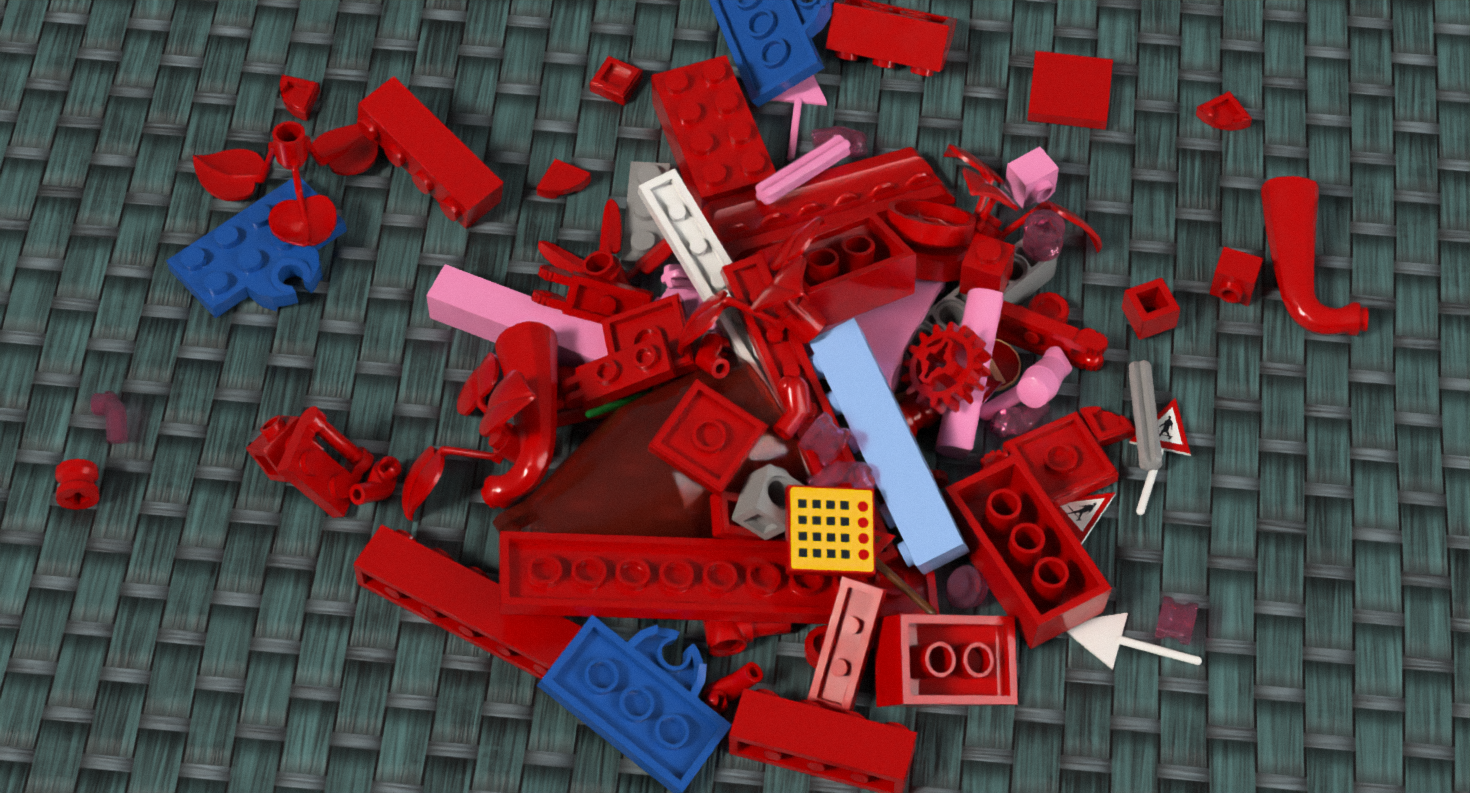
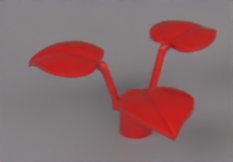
(983, 186)
(300, 222)
(785, 289)
(505, 401)

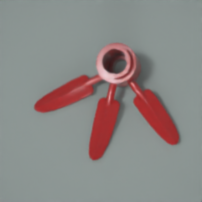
(602, 262)

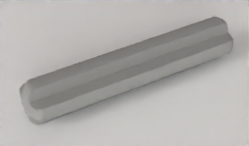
(1145, 415)

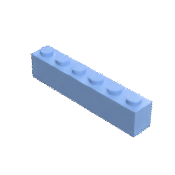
(888, 447)

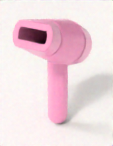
(1036, 385)

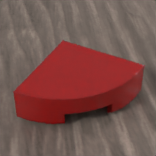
(298, 95)
(1224, 113)
(562, 179)
(1106, 426)

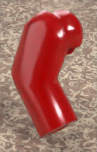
(711, 355)
(379, 483)

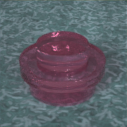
(966, 587)

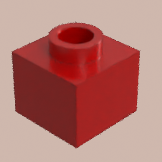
(1236, 276)
(1150, 308)

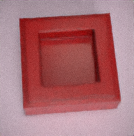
(616, 80)

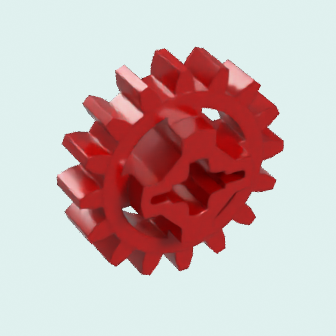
(946, 368)

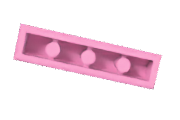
(959, 429)

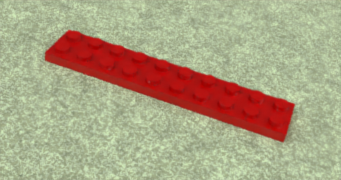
(677, 579)

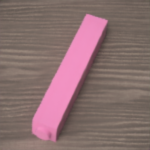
(491, 308)

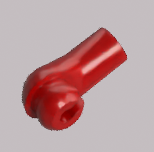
(798, 404)
(730, 687)

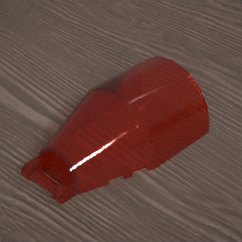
(625, 490)

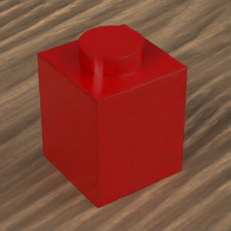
(987, 264)

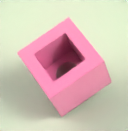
(1031, 178)

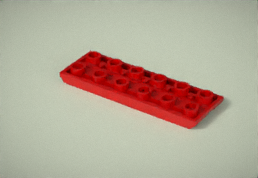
(836, 194)

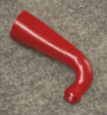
(1290, 225)
(533, 352)

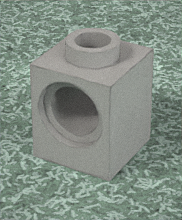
(763, 501)

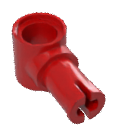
(731, 637)

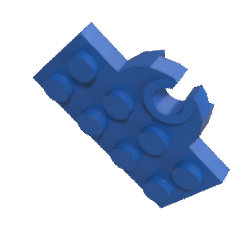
(772, 41)
(248, 260)
(639, 699)

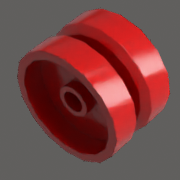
(935, 235)

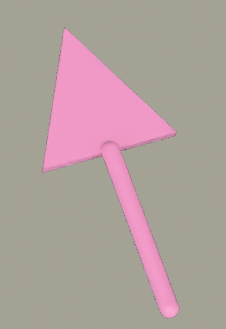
(803, 93)

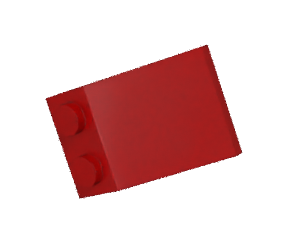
(945, 660)

